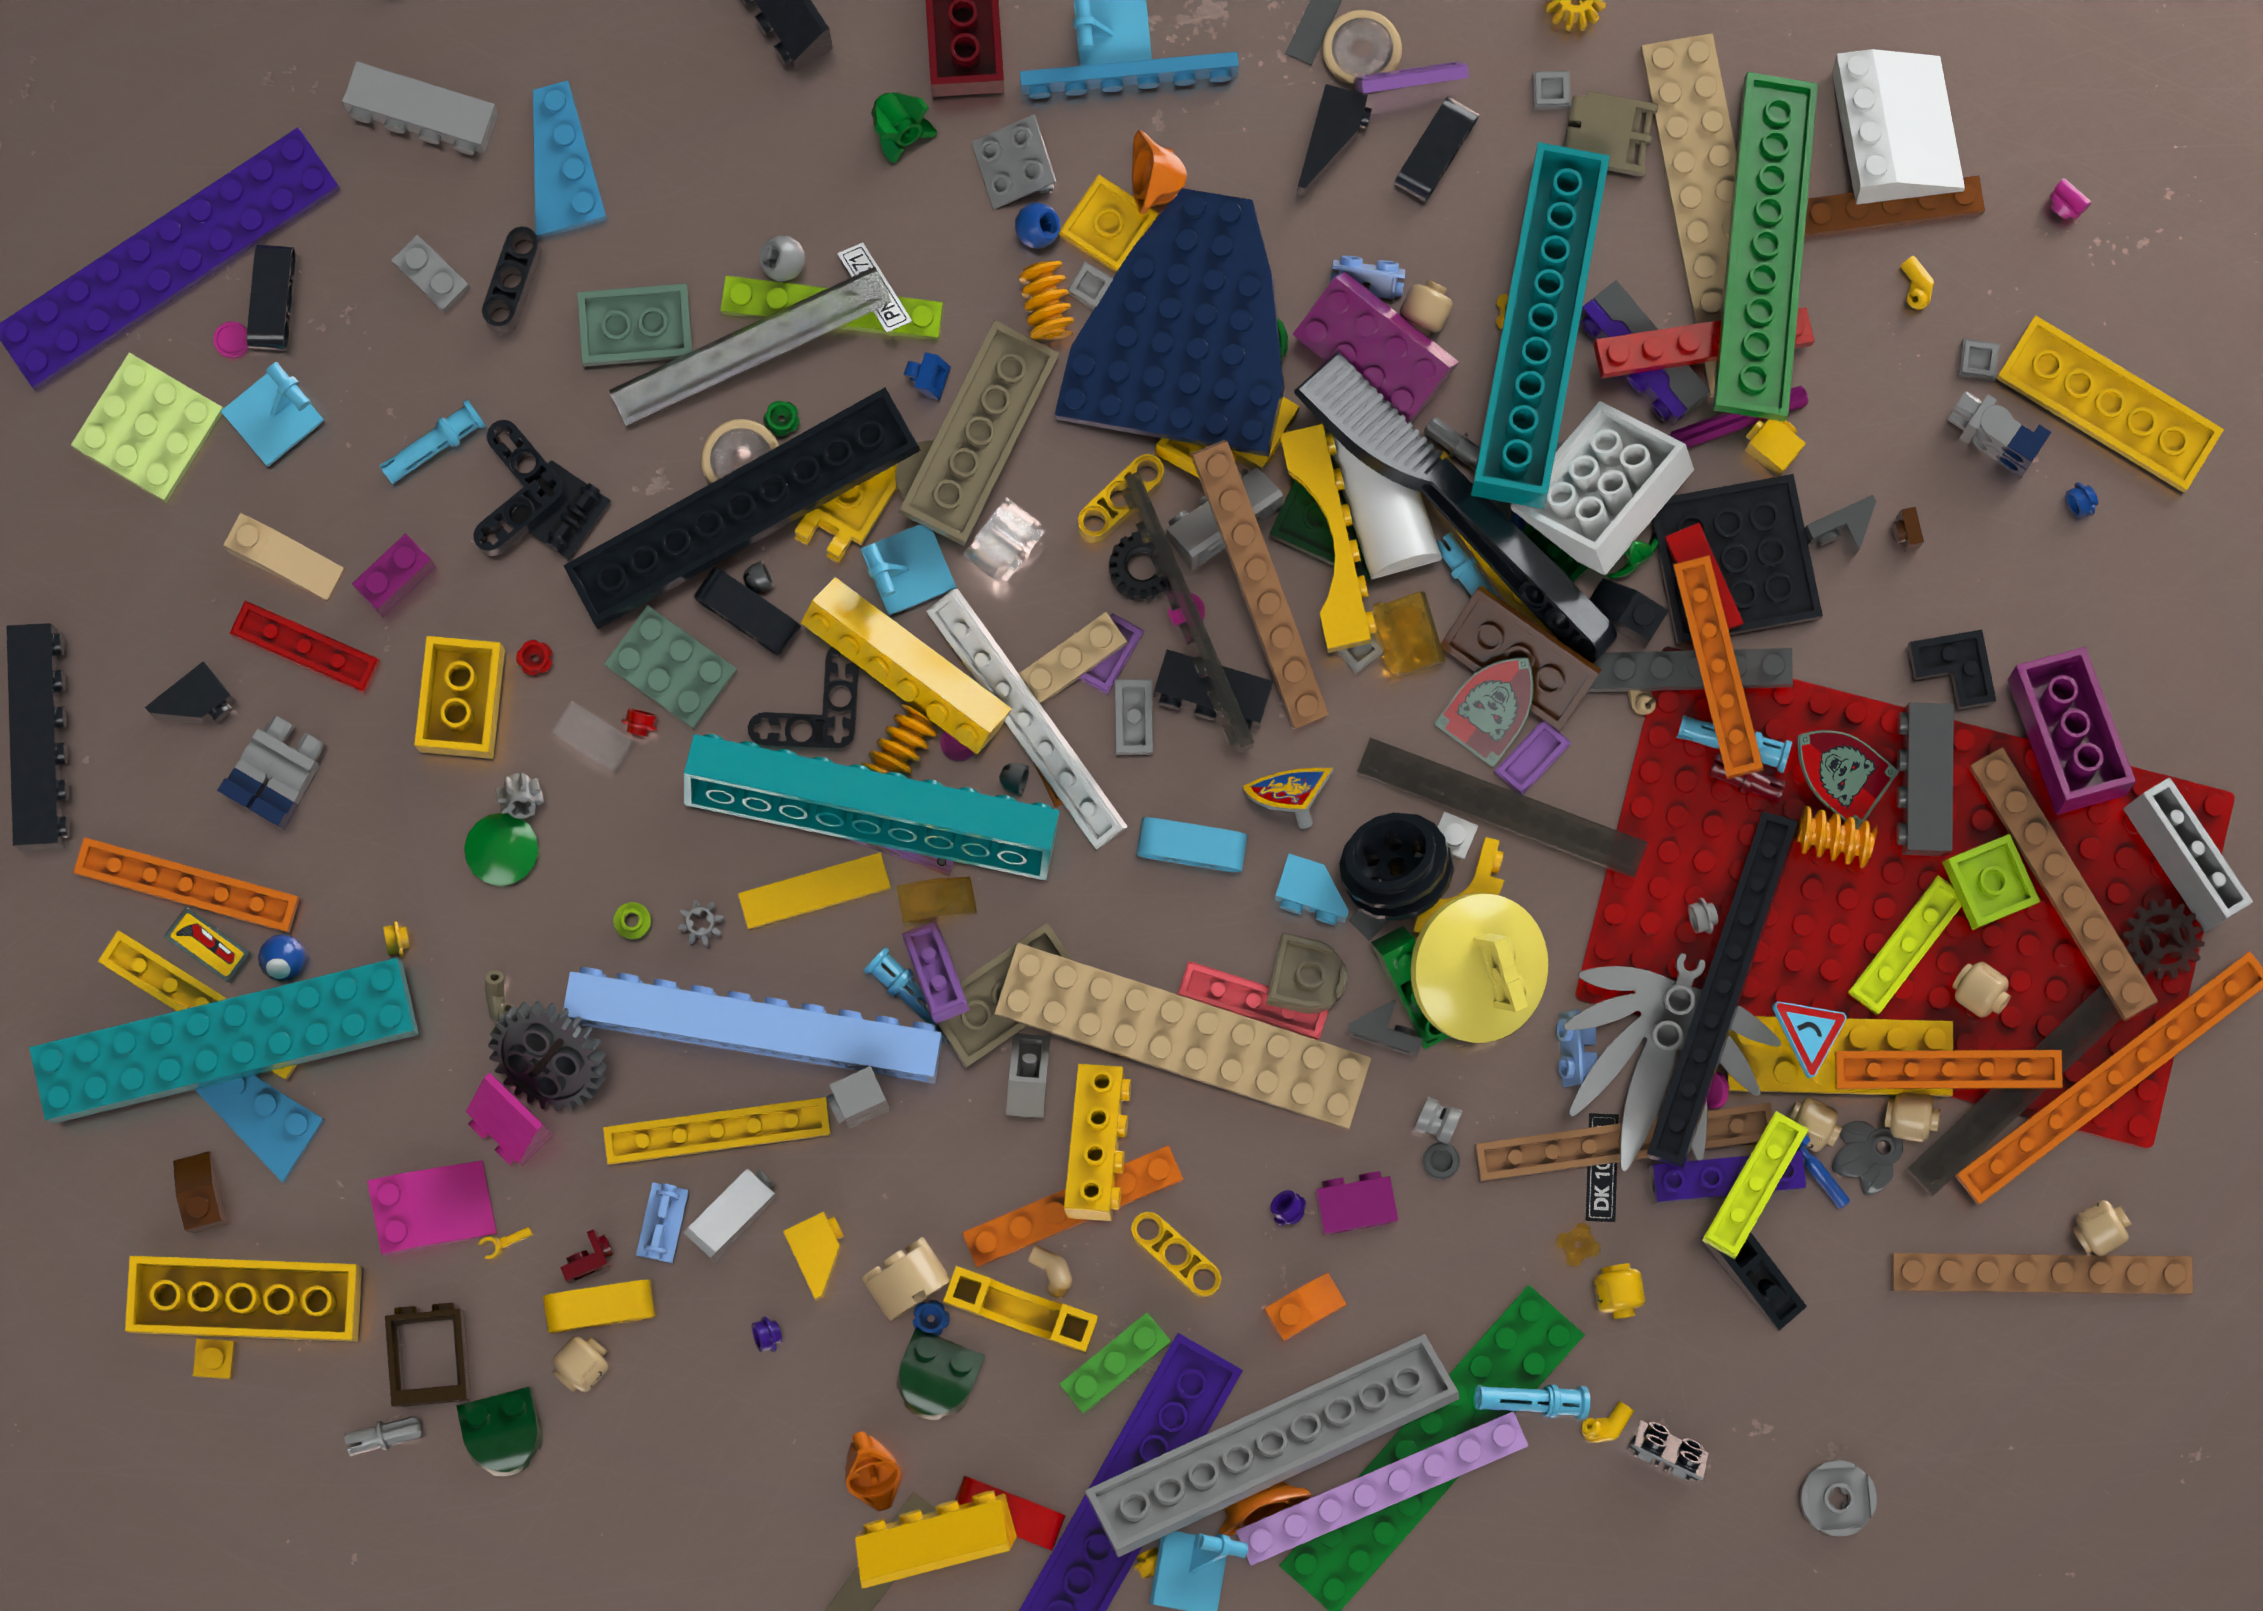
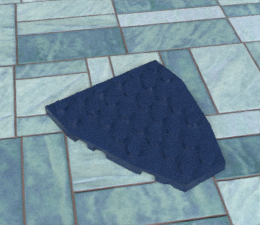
(1185, 334)

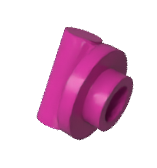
(2068, 200)

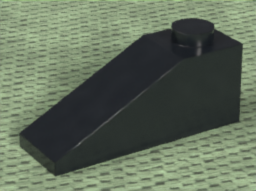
(1335, 130)
(1762, 1282)

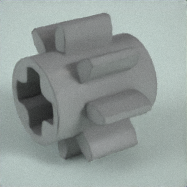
(519, 795)
(699, 913)

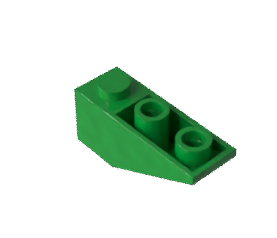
(1395, 955)

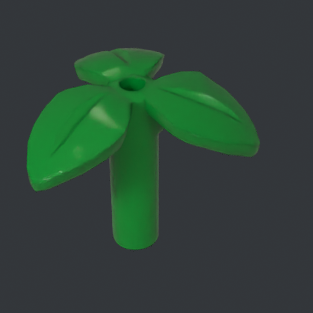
(1636, 555)

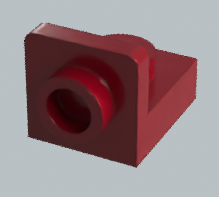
(583, 1265)

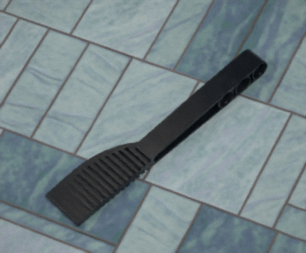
(1391, 447)

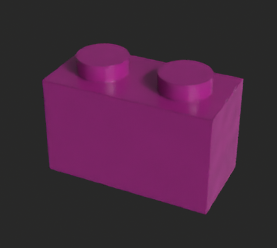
(394, 575)
(1356, 1204)

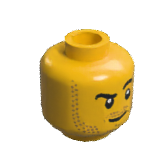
(1619, 1290)

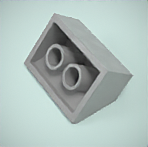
(1196, 533)

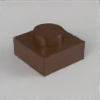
(1908, 529)

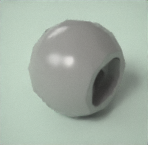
(782, 258)

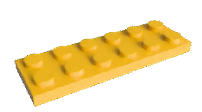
(2110, 404)
(1779, 1069)

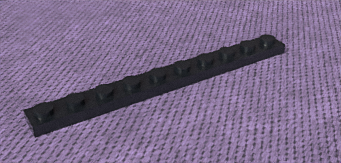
(1722, 990)

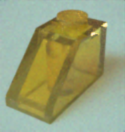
(936, 900)

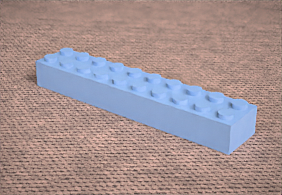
(753, 1026)

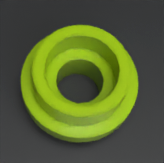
(632, 932)

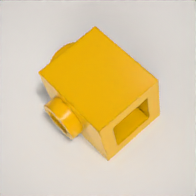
(1774, 445)

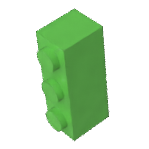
(1115, 1363)

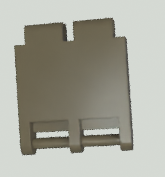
(1611, 128)

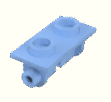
(1380, 276)
(1574, 1061)
(662, 1222)

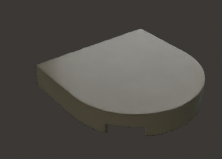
(1306, 976)

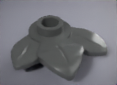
(1862, 1156)

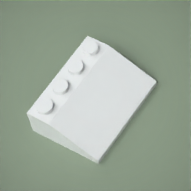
(1896, 125)
(1608, 486)

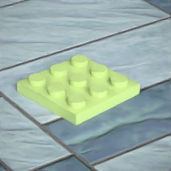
(147, 427)

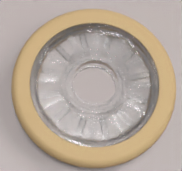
(1361, 26)
(729, 438)

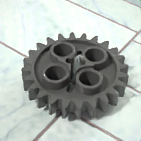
(569, 1074)

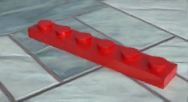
(1673, 347)

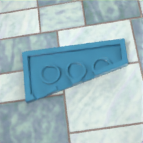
(563, 171)
(265, 1120)

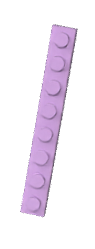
(1382, 1488)

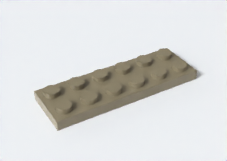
(978, 432)

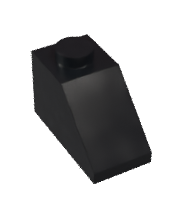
(1629, 611)
(194, 698)

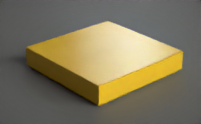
(1106, 224)

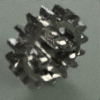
(2170, 926)

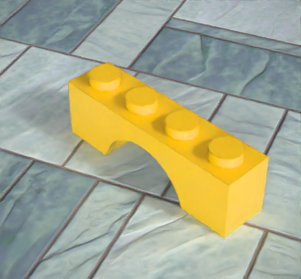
(1020, 1310)

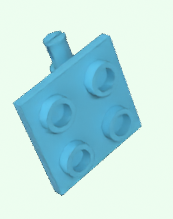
(1111, 31)
(273, 414)
(908, 569)
(1192, 1570)

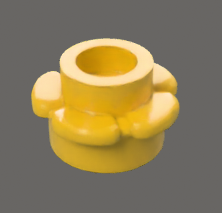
(396, 939)
(1147, 1563)

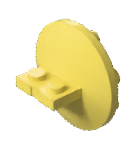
(1479, 967)

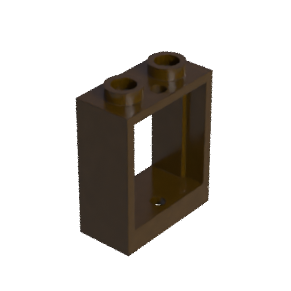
(434, 1395)

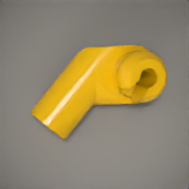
(1921, 283)
(1607, 1428)

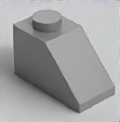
(1028, 1075)

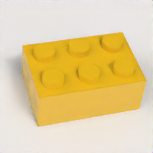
(459, 697)

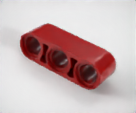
(1030, 1520)

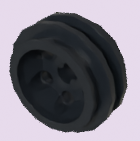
(1384, 873)

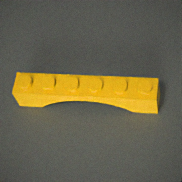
(1309, 463)

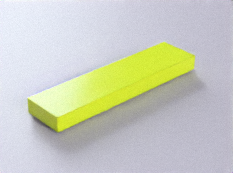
(1906, 946)
(1755, 1185)

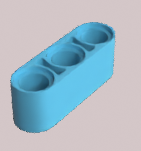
(1192, 844)

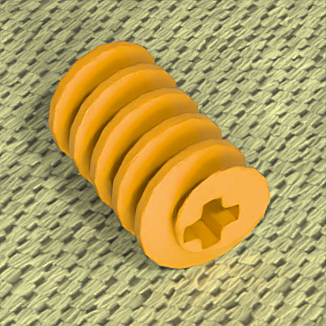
(1045, 302)
(901, 743)
(1835, 837)

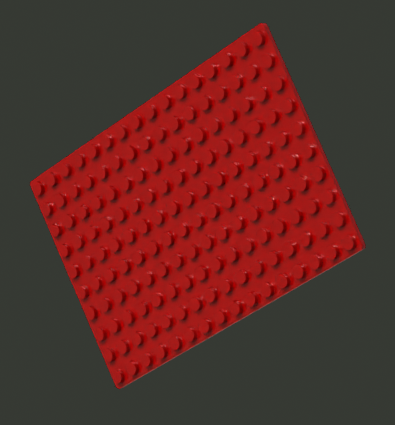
(1839, 916)

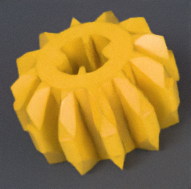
(1579, 14)

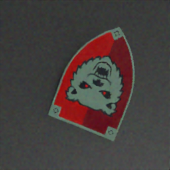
(1490, 708)
(1844, 772)

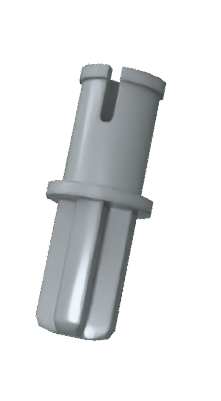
(1457, 444)
(383, 1435)

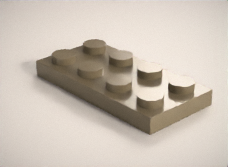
(979, 1030)

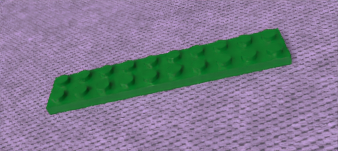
(1765, 247)
(1513, 1353)

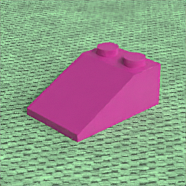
(507, 1121)
(431, 1207)

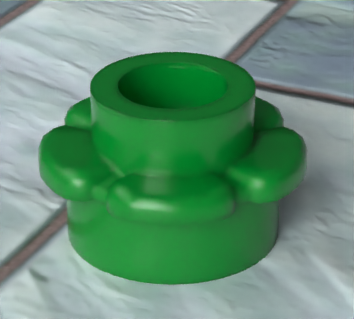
(777, 409)

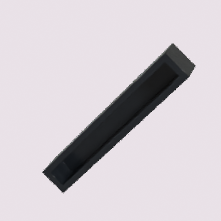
(36, 736)

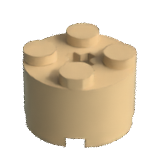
(906, 1279)

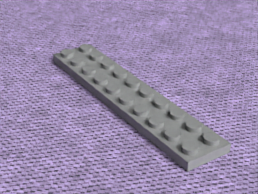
(1271, 1445)

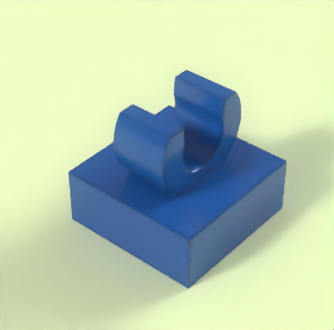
(929, 375)

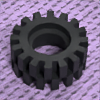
(1124, 580)

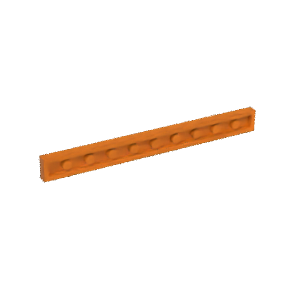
(2112, 1078)

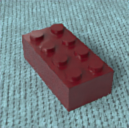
(964, 47)

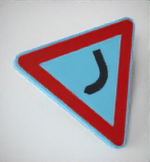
(1809, 1032)

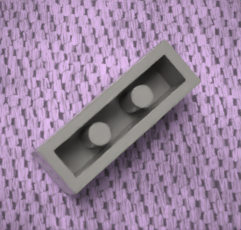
(857, 1098)

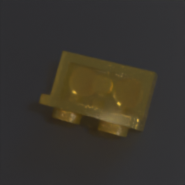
(1408, 634)

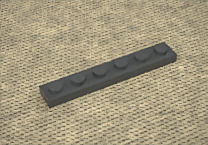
(1681, 670)

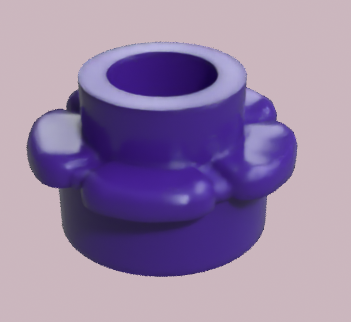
(1288, 1207)
(766, 1334)

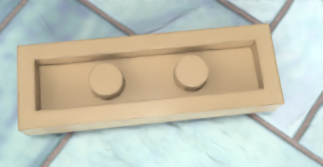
(1073, 658)

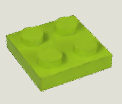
(1991, 881)

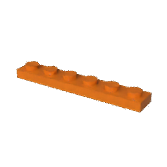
(1718, 667)
(186, 885)
(1948, 1069)
(1048, 1217)

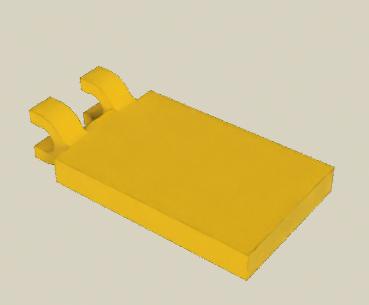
(850, 514)

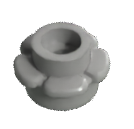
(1702, 916)

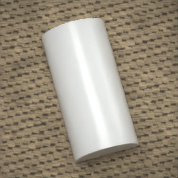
(1386, 518)

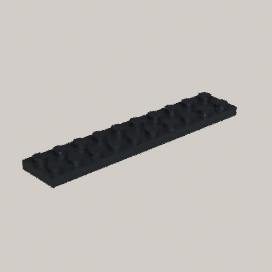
(741, 508)

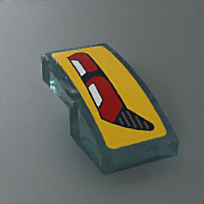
(206, 944)

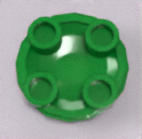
(501, 849)

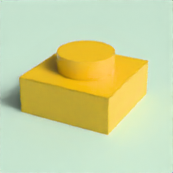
(214, 1358)

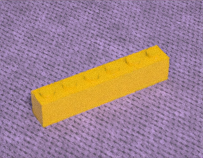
(906, 665)

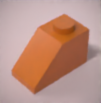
(1304, 1307)

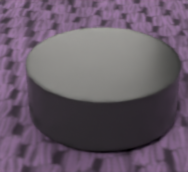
(1440, 1161)

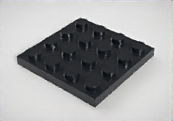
(1757, 545)

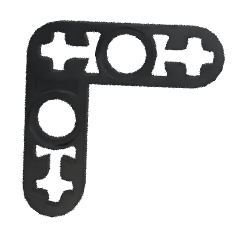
(530, 495)
(820, 723)

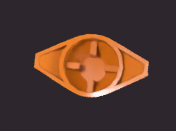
(1155, 173)
(871, 1472)
(1261, 1506)

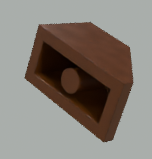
(198, 1193)

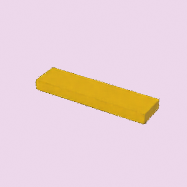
(814, 891)

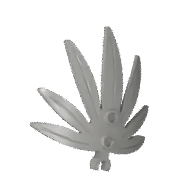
(1664, 1021)

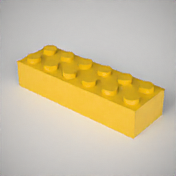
(243, 1298)

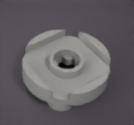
(1851, 1481)

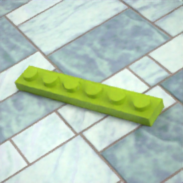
(762, 298)

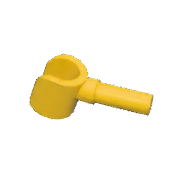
(505, 1241)

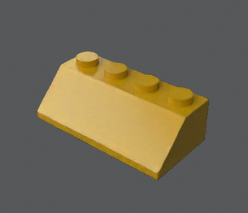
(934, 1539)

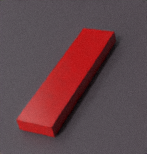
(304, 647)

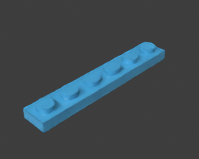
(1144, 73)

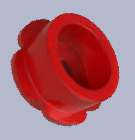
(532, 648)
(639, 722)

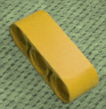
(1110, 513)
(1167, 1237)
(598, 1306)

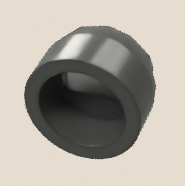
(758, 577)
(1014, 777)

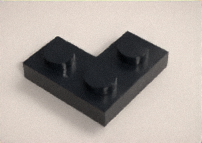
(1962, 657)

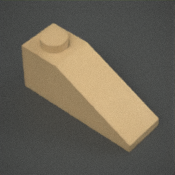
(283, 557)

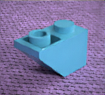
(1310, 888)

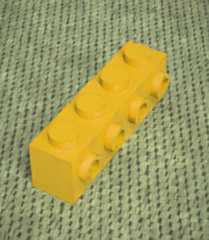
(1095, 1142)

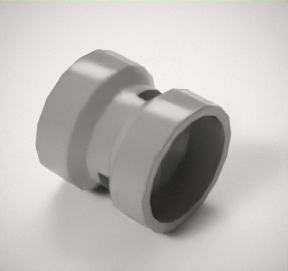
(1437, 1120)

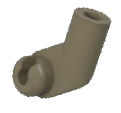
(495, 995)

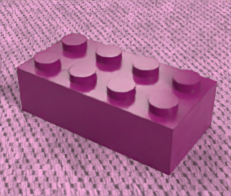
(1378, 343)
(2071, 730)

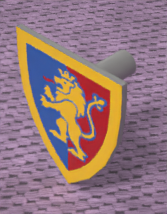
(1290, 791)

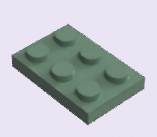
(634, 324)
(670, 667)

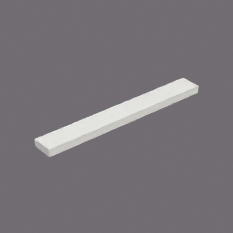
(1027, 719)

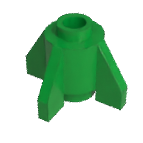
(900, 122)

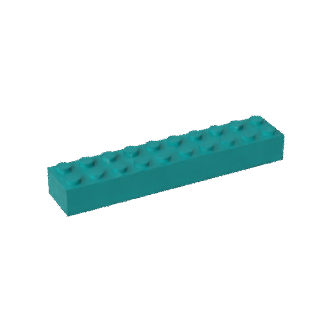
(1540, 326)
(870, 806)
(223, 1041)

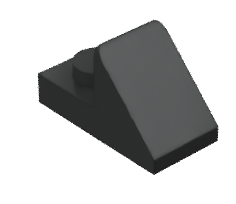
(1851, 520)
(1374, 1029)

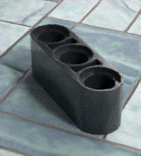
(1436, 149)
(512, 263)
(271, 297)
(747, 611)

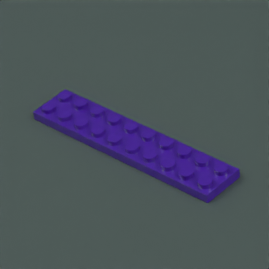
(166, 258)
(1171, 1412)

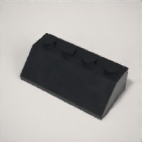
(796, 28)

